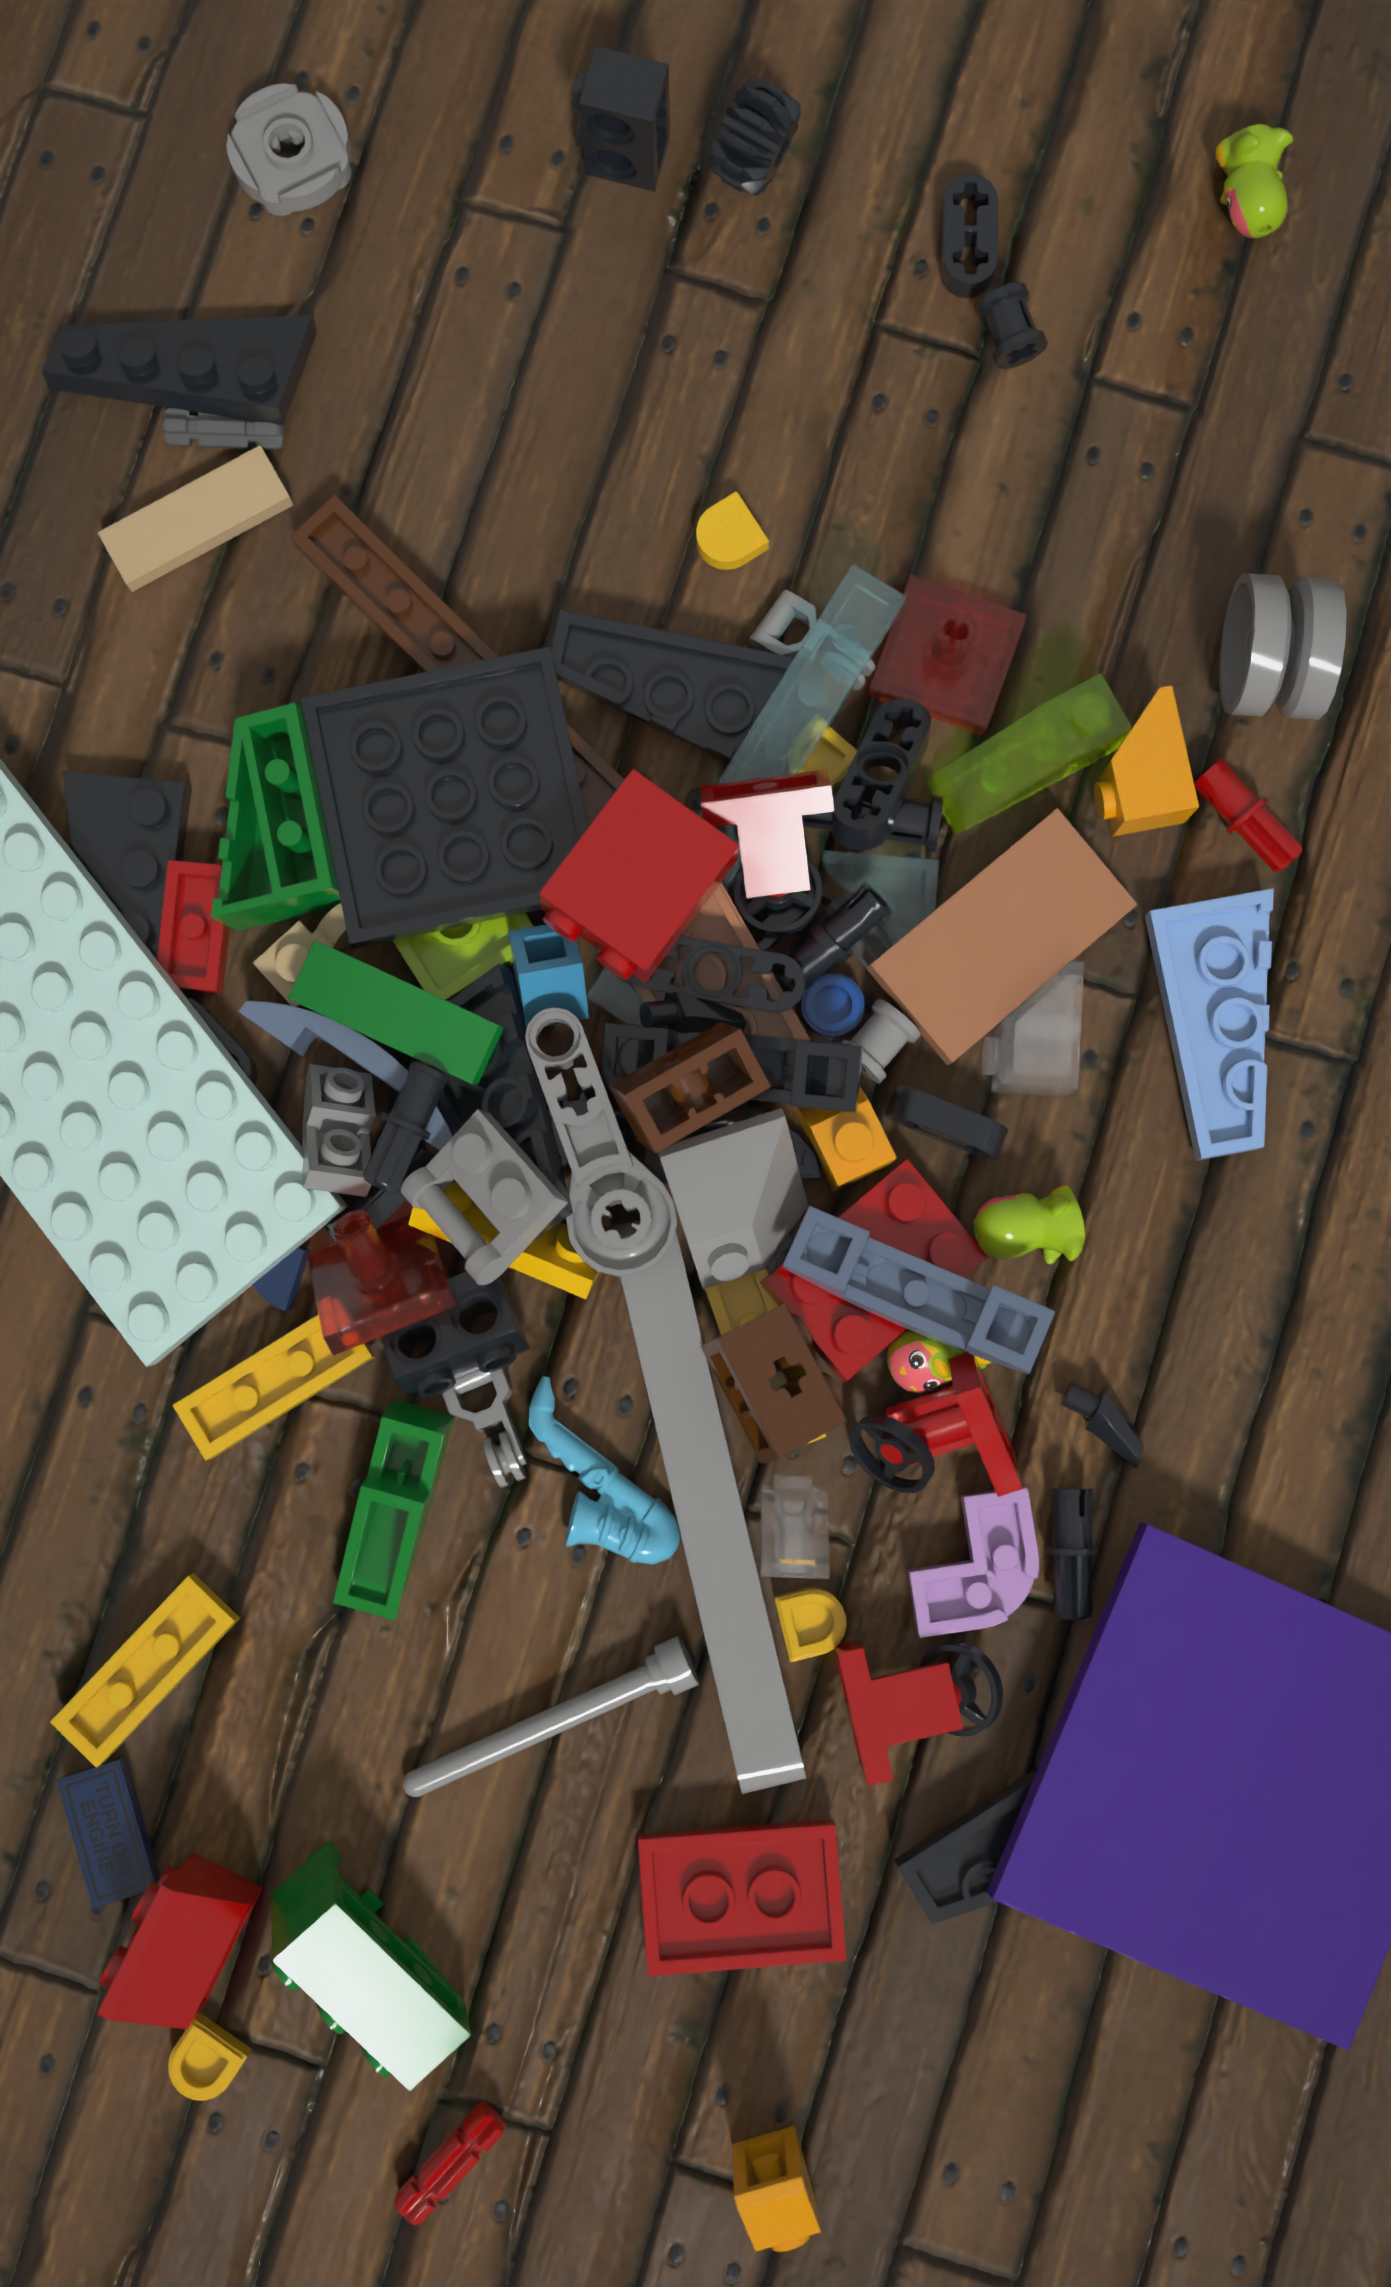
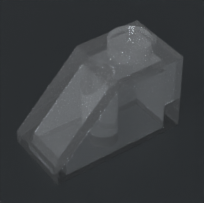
(1040, 1040)
(793, 1528)

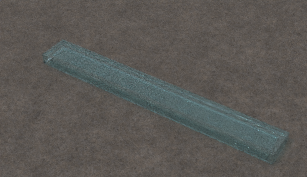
(794, 717)

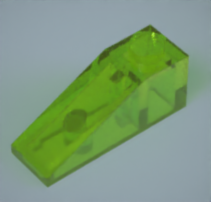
(1031, 754)

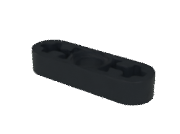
(883, 795)
(757, 995)

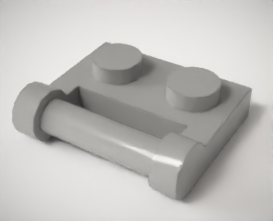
(499, 1182)

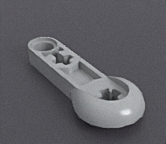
(601, 1164)

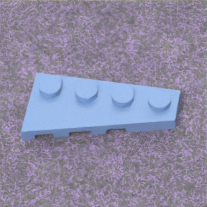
(1214, 994)

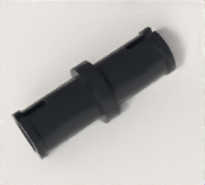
(833, 938)

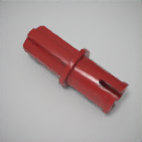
(1248, 816)

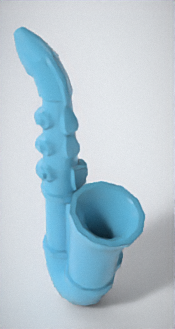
(624, 1515)

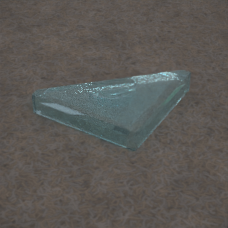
(903, 882)

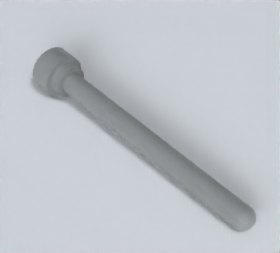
(665, 1671)

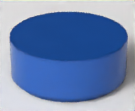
(832, 1006)

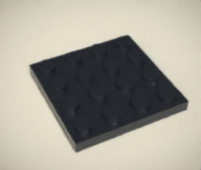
(445, 794)

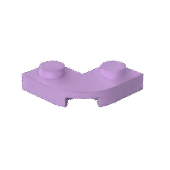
(994, 1579)

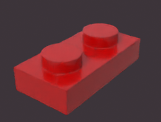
(190, 942)

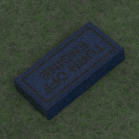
(108, 1831)

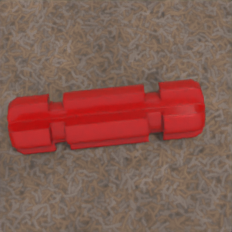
(449, 2163)

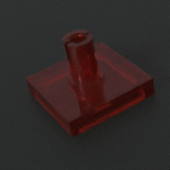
(948, 654)
(377, 1280)

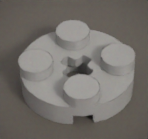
(295, 181)

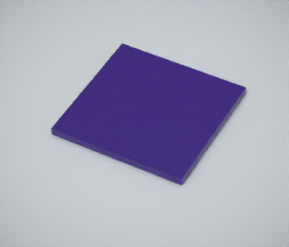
(1220, 1791)

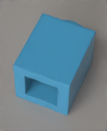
(547, 972)

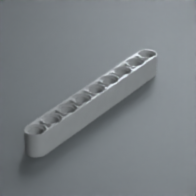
(712, 1523)

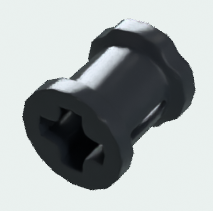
(1011, 325)

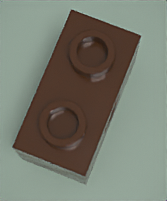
(689, 1086)
(780, 1418)

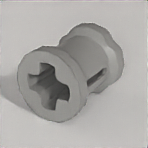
(882, 1039)

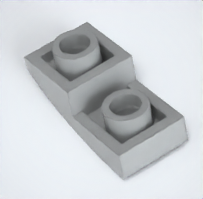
(337, 1129)

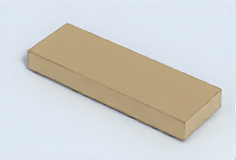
(195, 518)

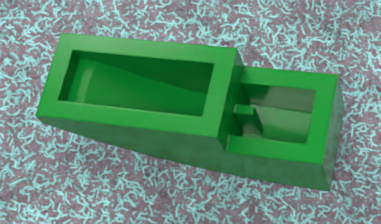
(395, 1013)
(393, 1509)

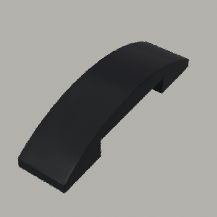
(797, 1069)

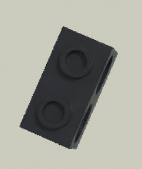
(623, 117)
(456, 1349)

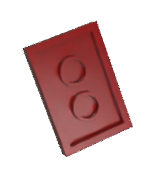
(901, 1214)
(741, 1897)

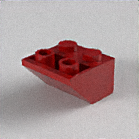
(180, 1947)

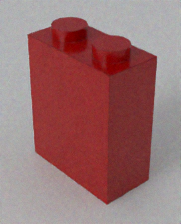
(637, 878)

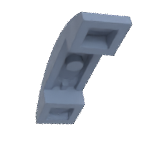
(299, 1029)
(917, 1293)

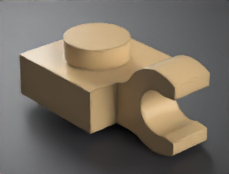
(286, 956)

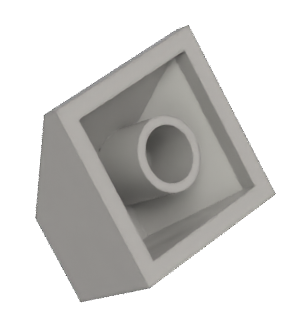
(736, 1195)

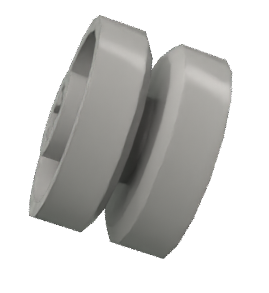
(1282, 646)

